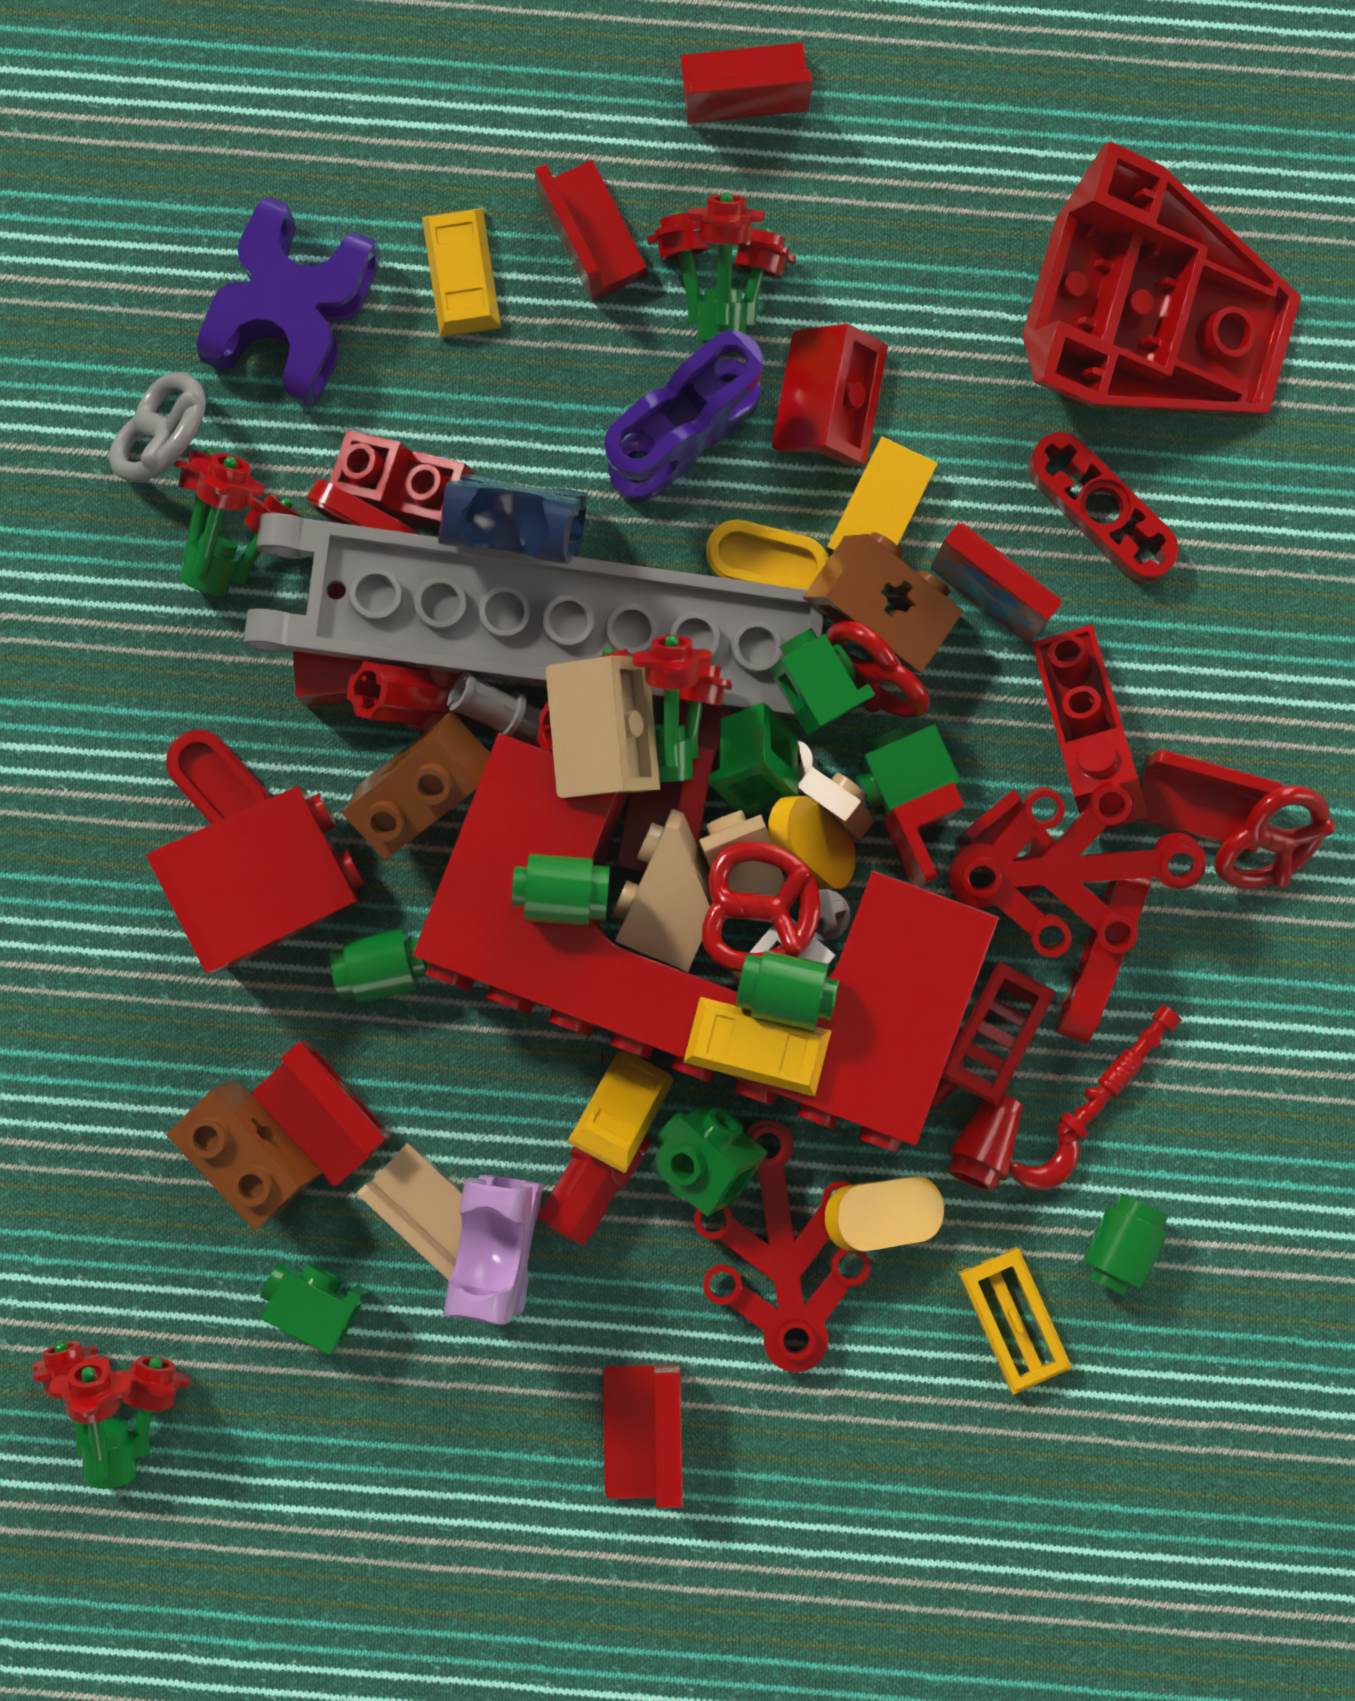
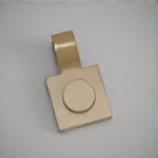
(835, 795)

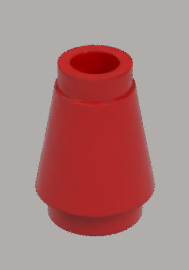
(986, 1145)

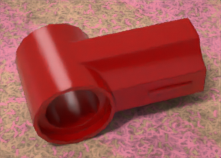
(401, 694)
(585, 1192)

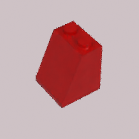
(257, 878)

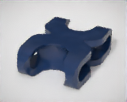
(513, 518)

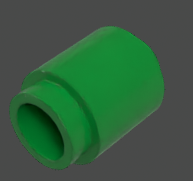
(561, 889)
(376, 966)
(787, 990)
(1126, 1244)

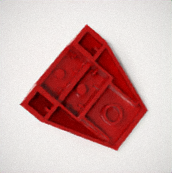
(1154, 299)

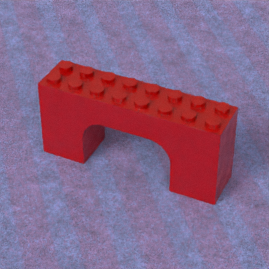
(899, 972)

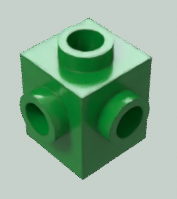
(707, 1158)

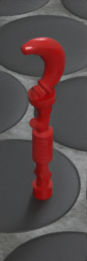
(1110, 1084)

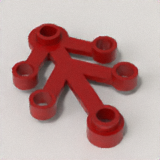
(1064, 869)
(783, 1262)

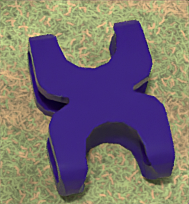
(288, 301)
(684, 416)

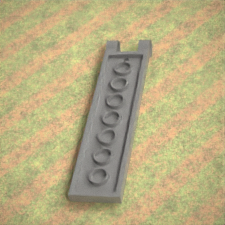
(515, 613)

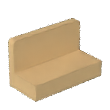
(602, 727)
(419, 1206)

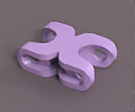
(493, 1249)

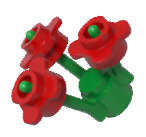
(723, 223)
(225, 485)
(686, 679)
(94, 1394)

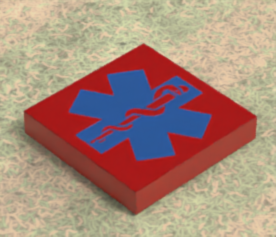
(995, 582)

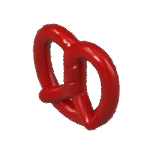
(881, 668)
(1290, 846)
(760, 907)

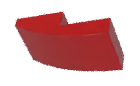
(394, 476)

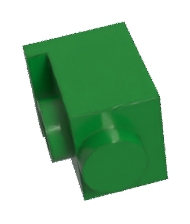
(817, 680)
(755, 760)
(311, 1305)

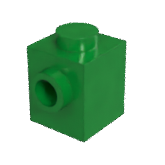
(904, 768)

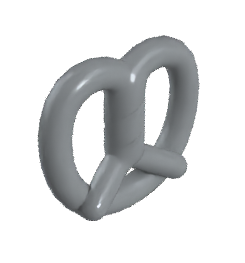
(168, 434)

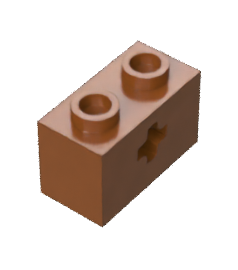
(852, 587)
(417, 785)
(244, 1153)

